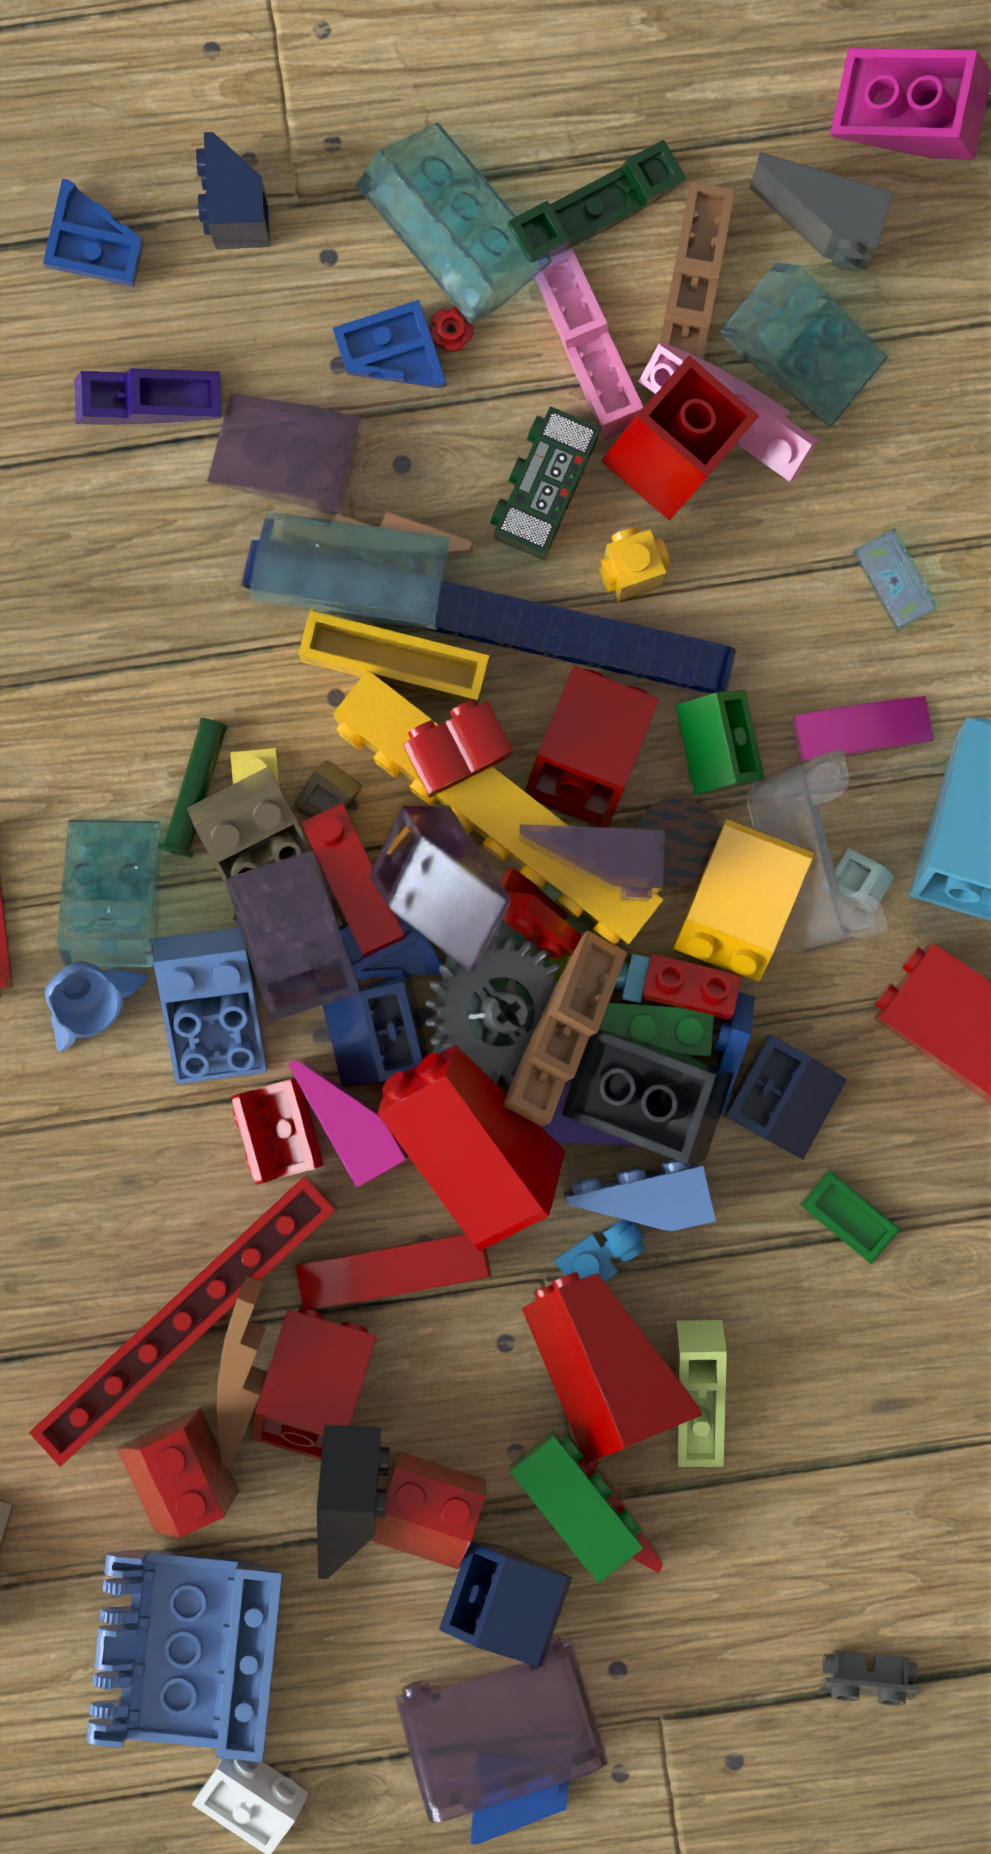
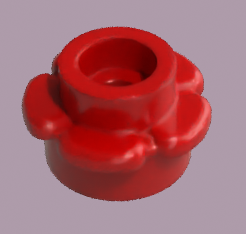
(450, 341)

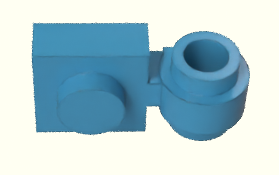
(591, 1258)

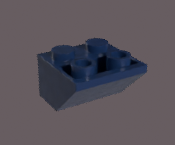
(235, 198)
(376, 1031)
(784, 1096)
(505, 1603)

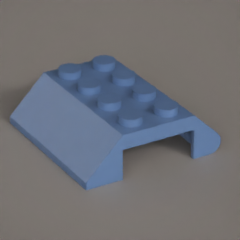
(188, 1652)

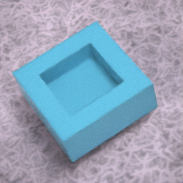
(632, 978)

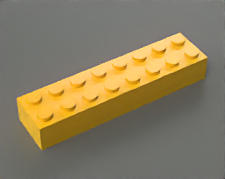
(489, 805)

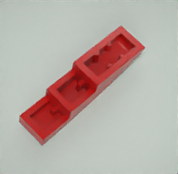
(391, 1271)

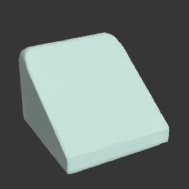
(862, 874)

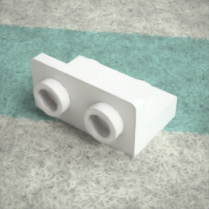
(252, 1801)

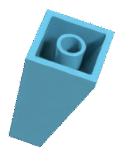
(957, 846)

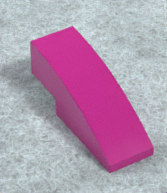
(863, 728)

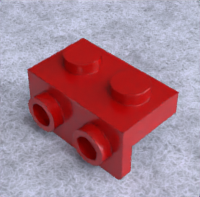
(537, 916)
(691, 986)
(276, 1131)

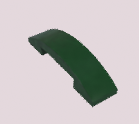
(598, 205)

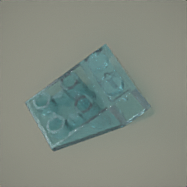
(804, 342)
(110, 893)

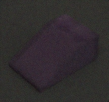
(286, 452)
(611, 857)

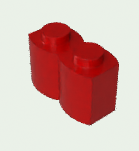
(457, 748)

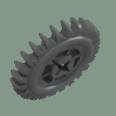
(460, 985)

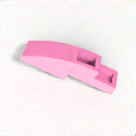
(770, 438)

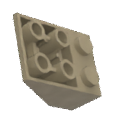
(249, 826)

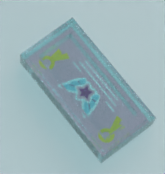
(895, 579)

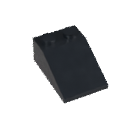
(648, 1096)
(349, 1493)

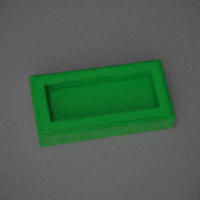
(850, 1216)

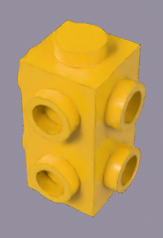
(633, 564)

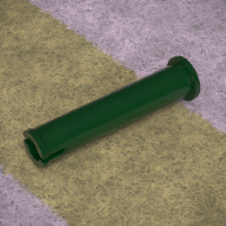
(194, 786)

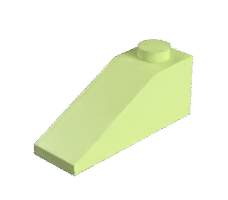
(702, 1372)

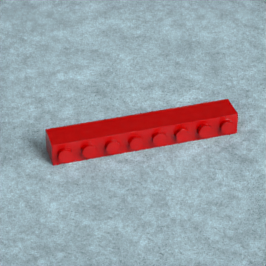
(182, 1320)

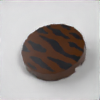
(688, 838)

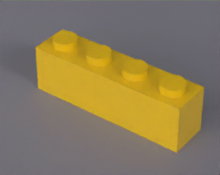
(393, 657)

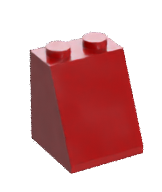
(679, 437)
(590, 747)
(311, 1381)
(430, 1510)

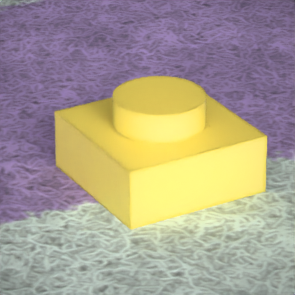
(249, 762)

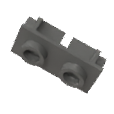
(886, 1681)

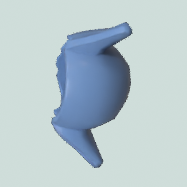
(87, 1000)

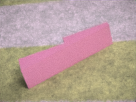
(589, 344)

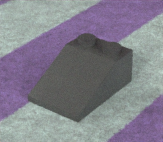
(828, 210)

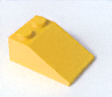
(743, 900)

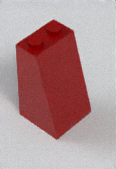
(943, 1014)
(474, 1153)
(604, 1367)
(180, 1475)

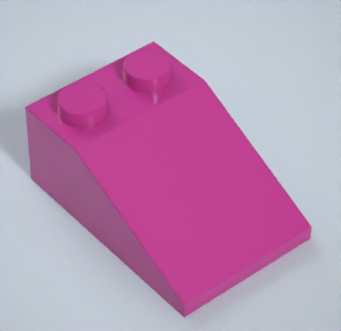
(913, 101)
(351, 1125)

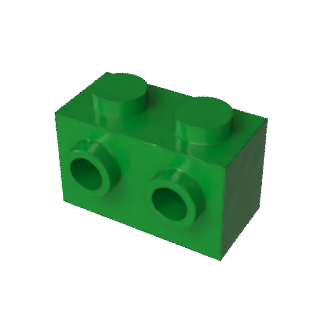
(720, 741)

